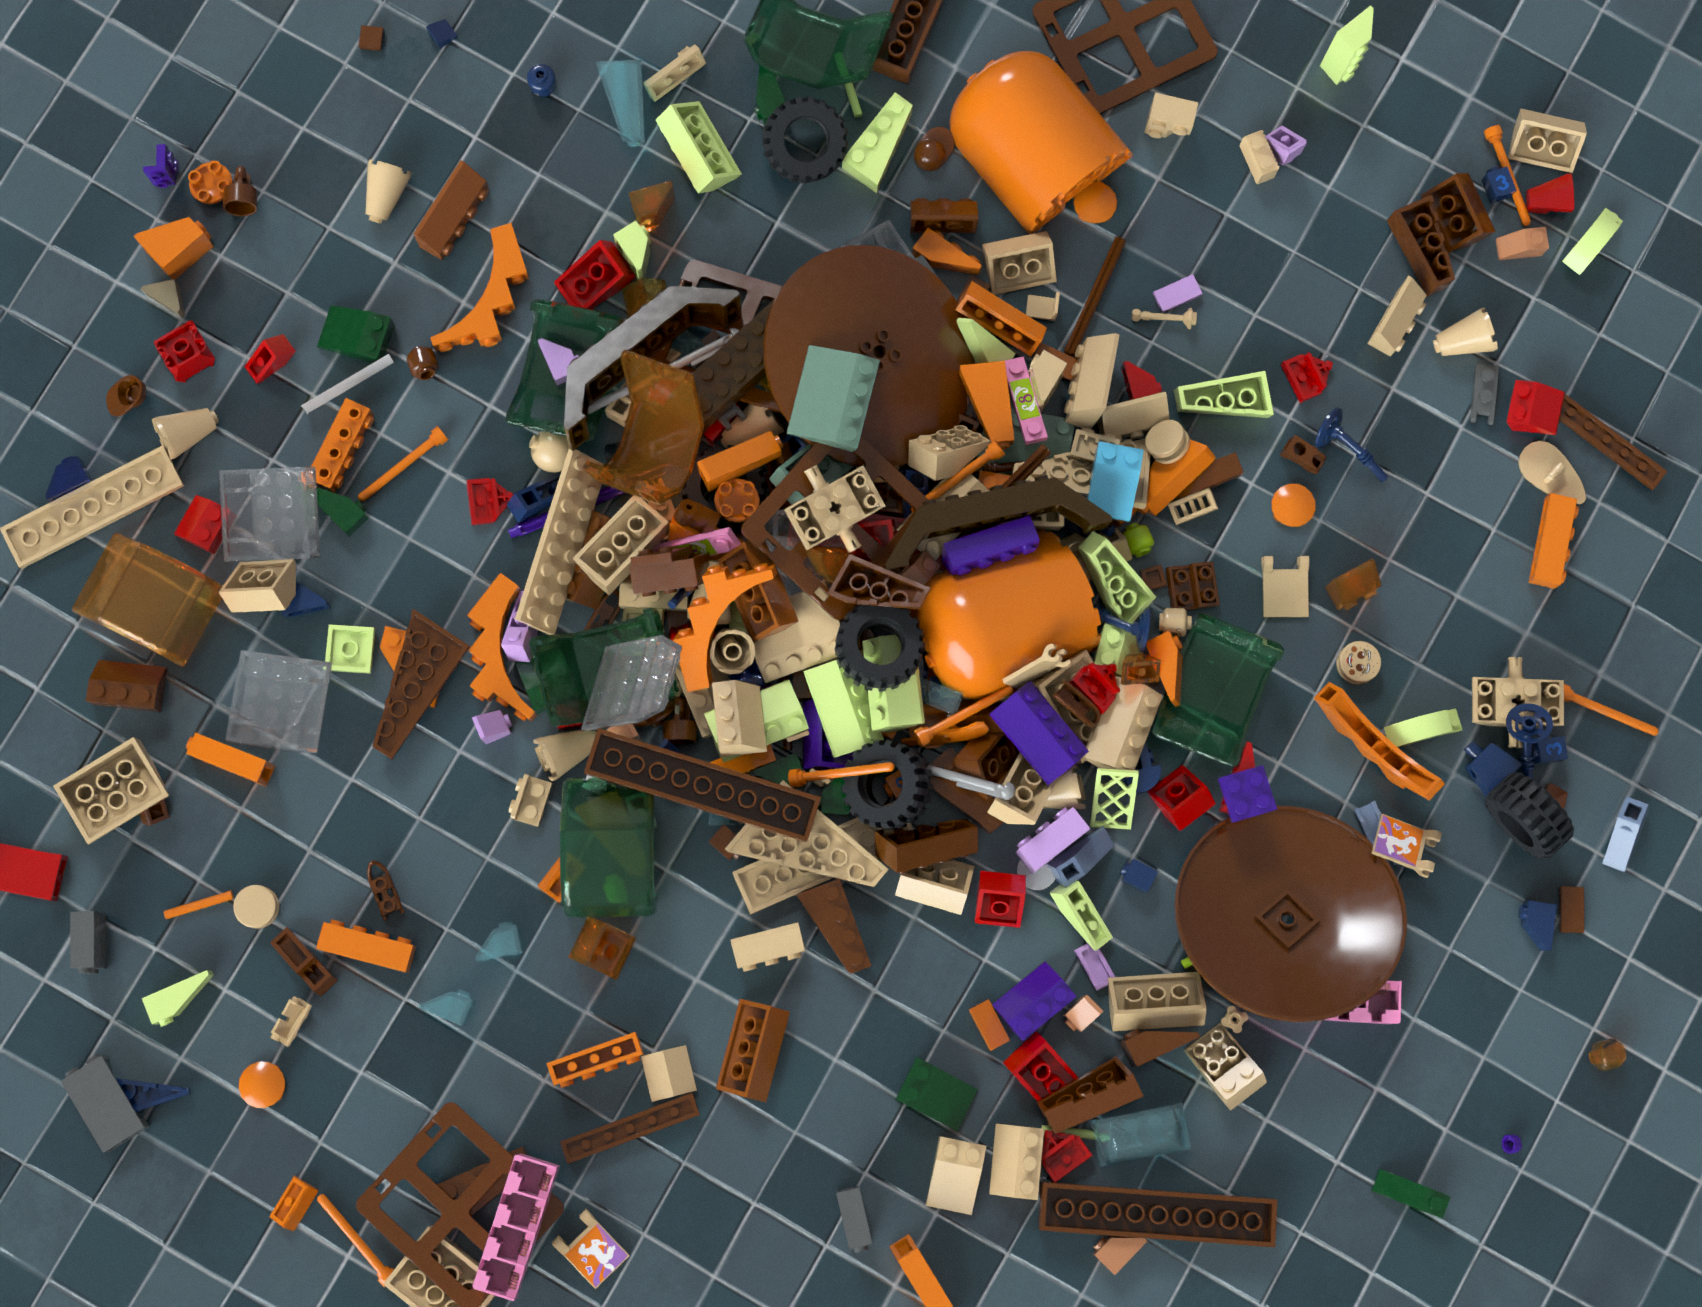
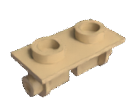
(296, 1012)

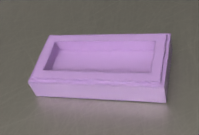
(1177, 293)
(1094, 966)

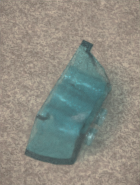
(1140, 1134)

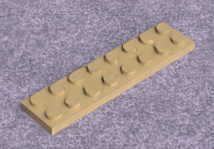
(91, 507)
(559, 543)
(770, 883)

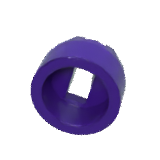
(1506, 1143)

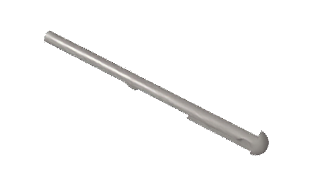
(694, 358)
(979, 785)

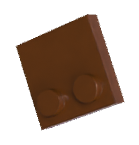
(662, 555)

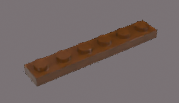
(1611, 443)
(630, 1128)

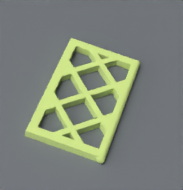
(1111, 821)

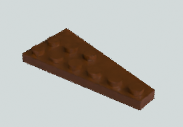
(420, 673)

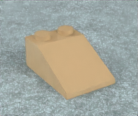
(955, 1175)

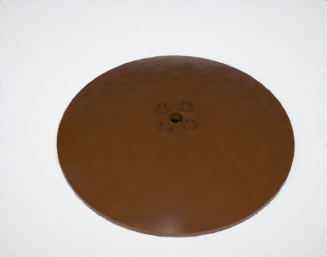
(865, 301)
(1298, 865)

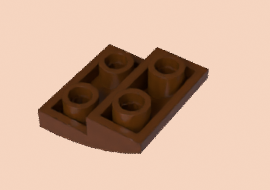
(1192, 586)

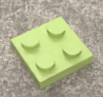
(350, 648)

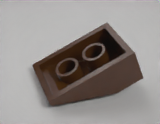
(1147, 1045)

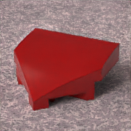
(1306, 375)
(486, 500)
(1097, 684)
(1063, 1154)

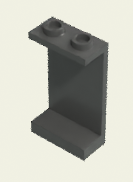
(103, 1103)

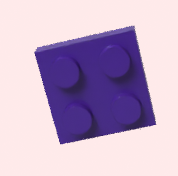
(1247, 794)

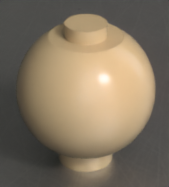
(549, 451)

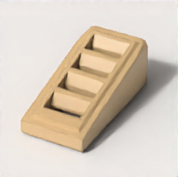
(1206, 492)

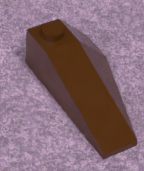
(872, 585)

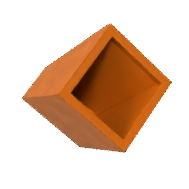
(176, 245)

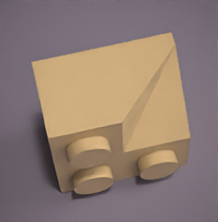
(1170, 116)

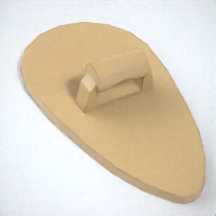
(1550, 471)

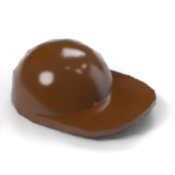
(934, 149)
(125, 395)

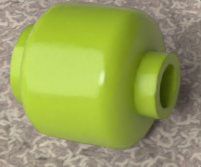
(1139, 539)

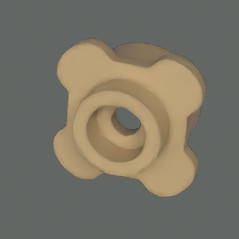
(1228, 1022)

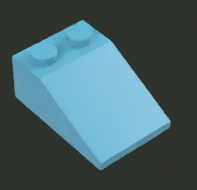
(1115, 479)

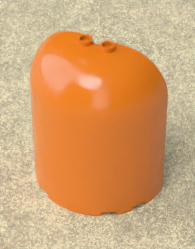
(1033, 136)
(1005, 616)

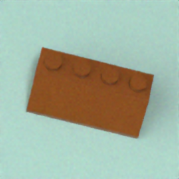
(451, 211)
(766, 605)
(753, 1050)

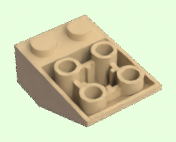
(945, 451)
(1226, 1066)

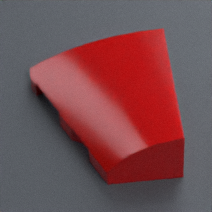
(1552, 196)

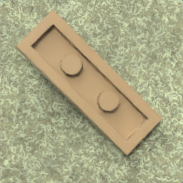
(687, 63)

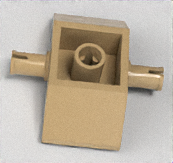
(853, 500)
(1494, 698)

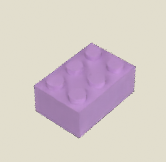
(1051, 839)

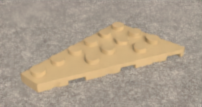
(1077, 472)
(825, 853)

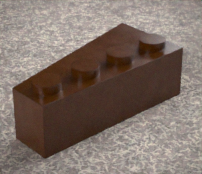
(1422, 243)
(582, 588)
(963, 799)
(926, 844)
(835, 921)
(1090, 1096)
(457, 1185)

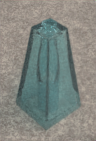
(625, 93)

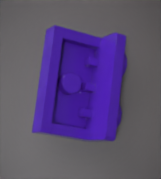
(165, 170)

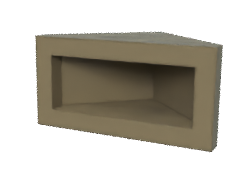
(167, 295)

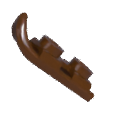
(605, 612)
(1078, 708)
(381, 885)

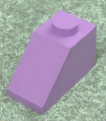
(1285, 144)
(557, 359)
(492, 726)

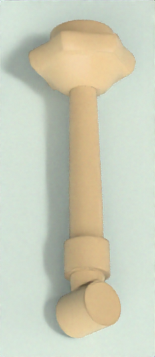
(1188, 317)

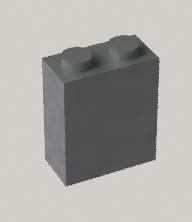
(88, 941)
(854, 1218)

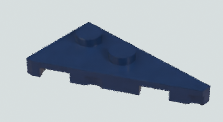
(147, 1095)

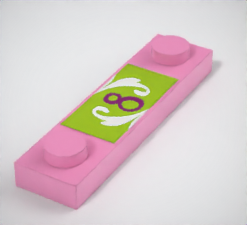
(1025, 402)
(712, 542)

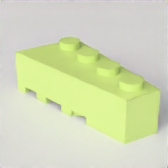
(877, 145)
(1233, 396)
(1114, 578)

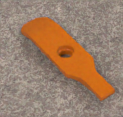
(954, 734)

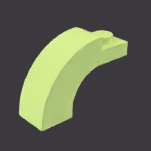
(1593, 241)
(1423, 727)

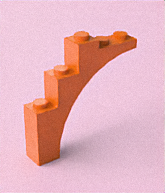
(481, 322)
(705, 614)
(490, 616)
(1374, 745)

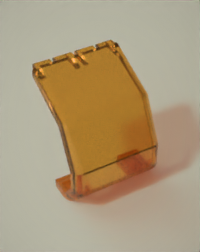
(659, 432)
(149, 598)

